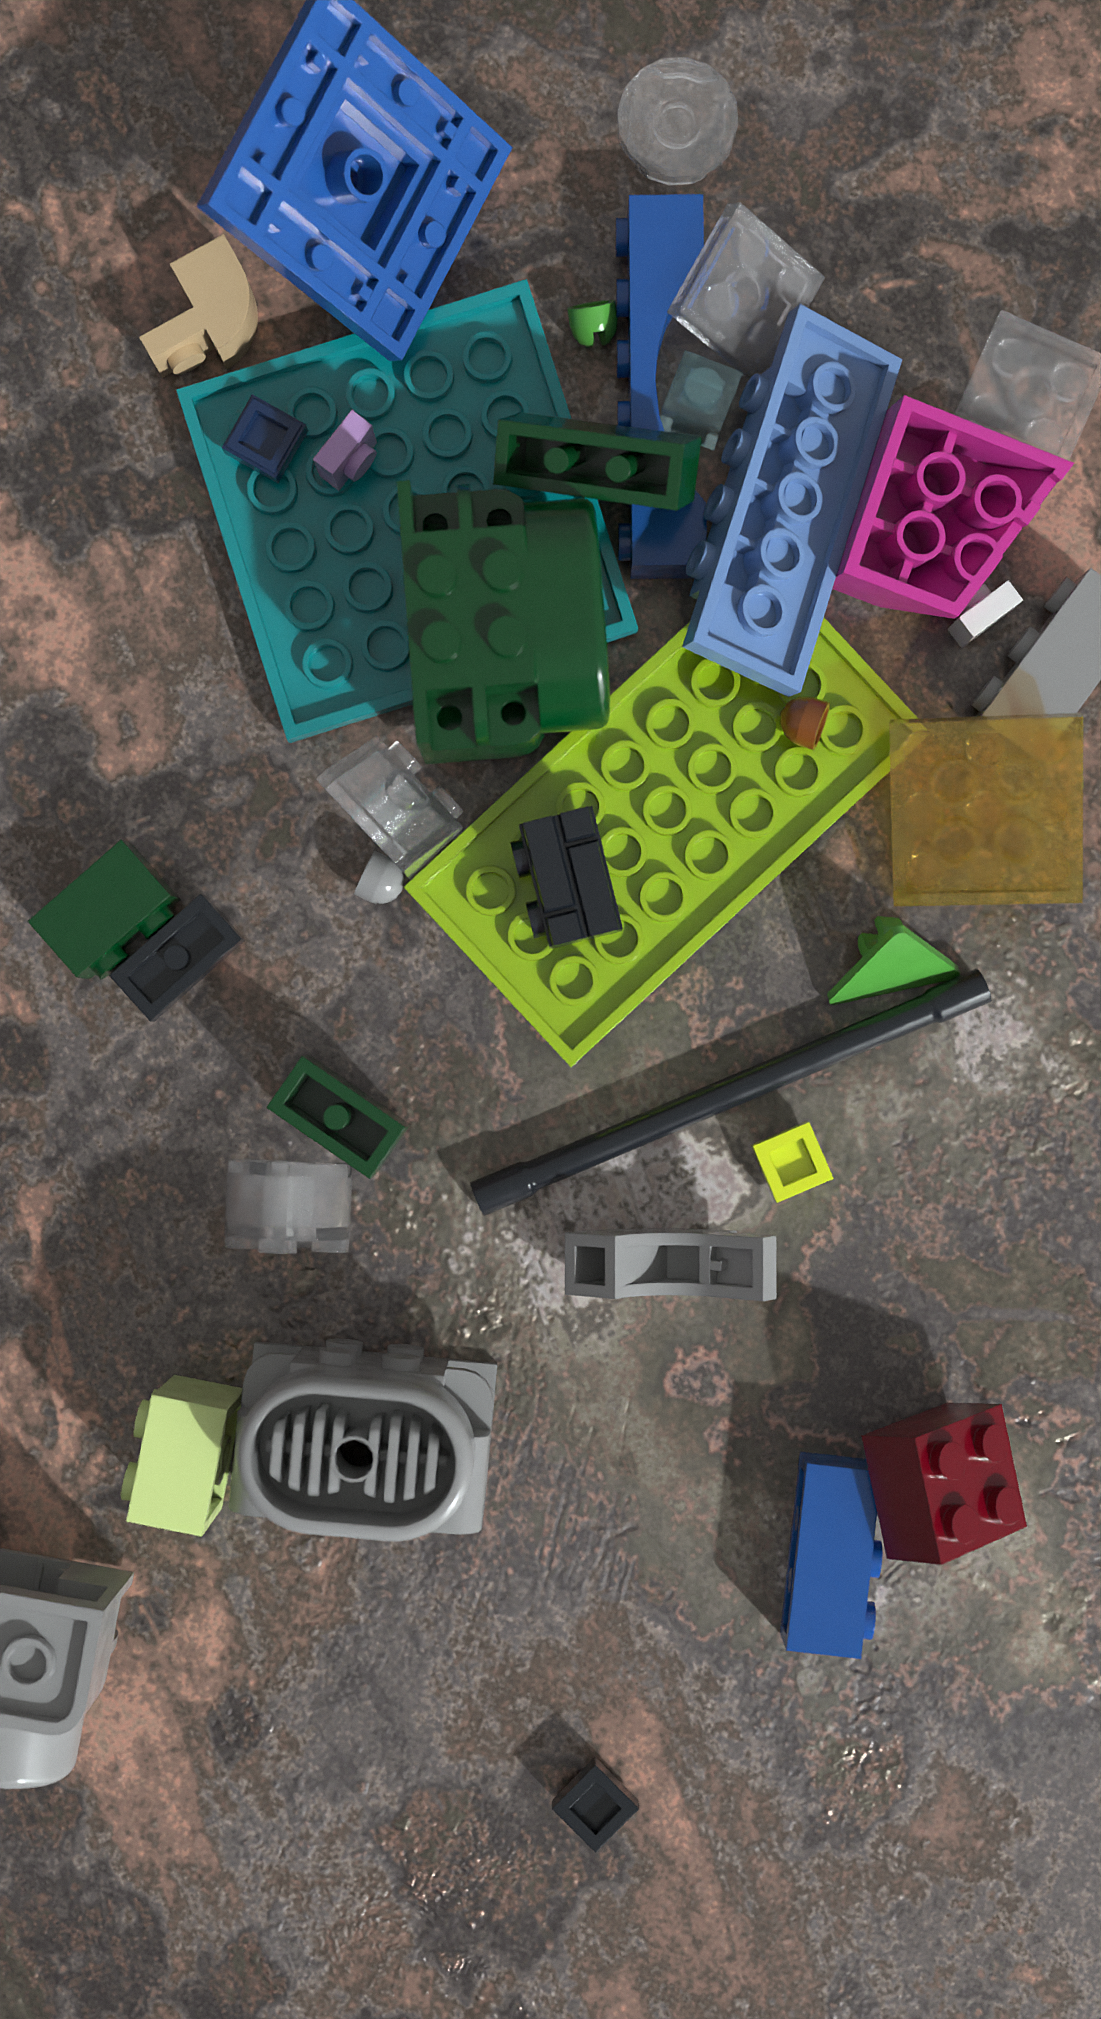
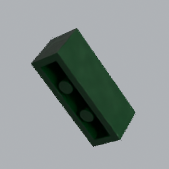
(596, 460)

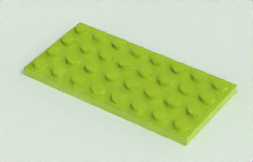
(694, 820)

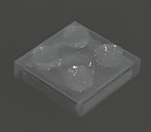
(744, 290)
(1032, 386)

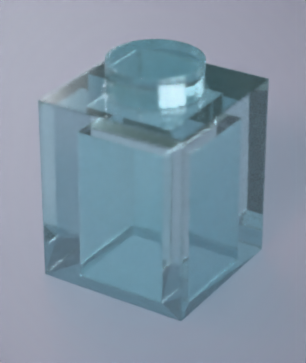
(700, 398)

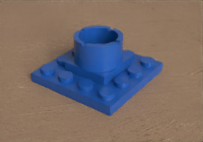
(356, 174)

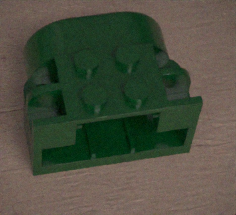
(501, 621)

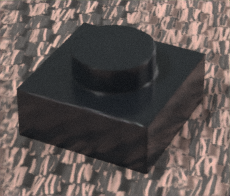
(595, 1804)

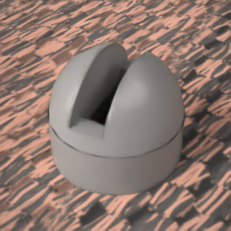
(380, 881)

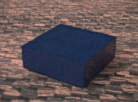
(265, 438)

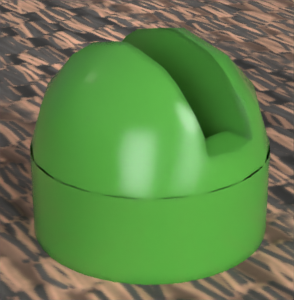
(591, 318)

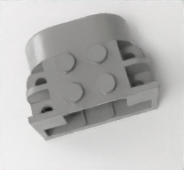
(414, 1411)
(53, 1659)

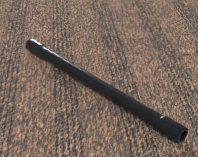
(933, 1006)

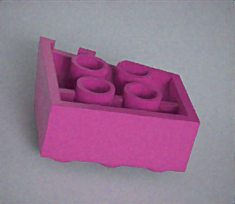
(940, 510)

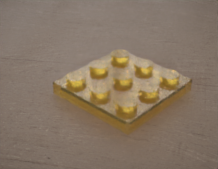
(987, 810)

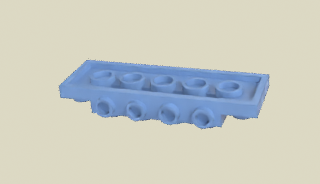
(788, 501)

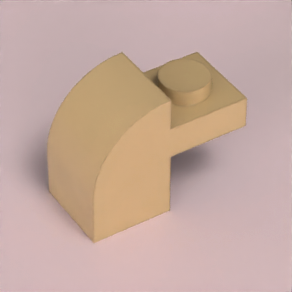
(220, 316)

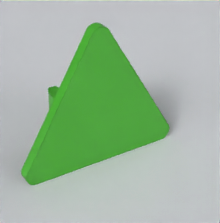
(892, 963)

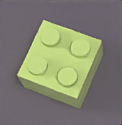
(183, 1455)

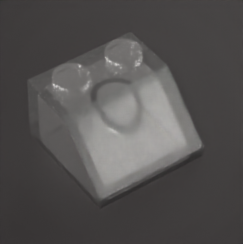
(392, 805)

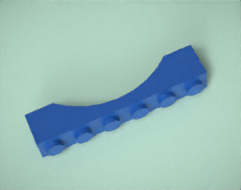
(660, 246)

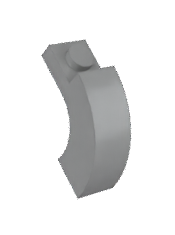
(670, 1263)

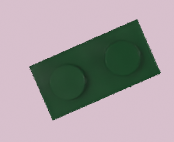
(105, 912)
(338, 1116)

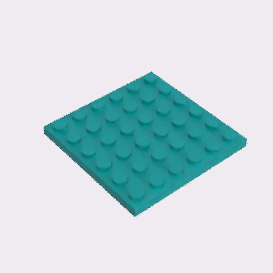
(328, 563)

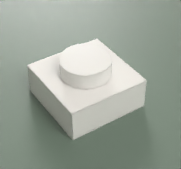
(983, 612)

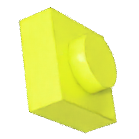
(792, 1161)

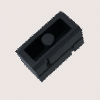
(568, 877)

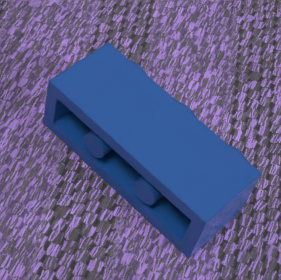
(831, 1558)

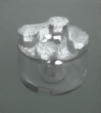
(288, 1205)

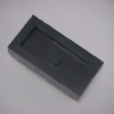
(177, 957)

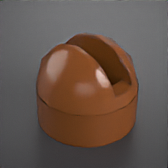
(804, 720)

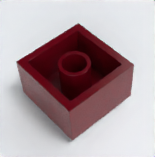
(944, 1482)

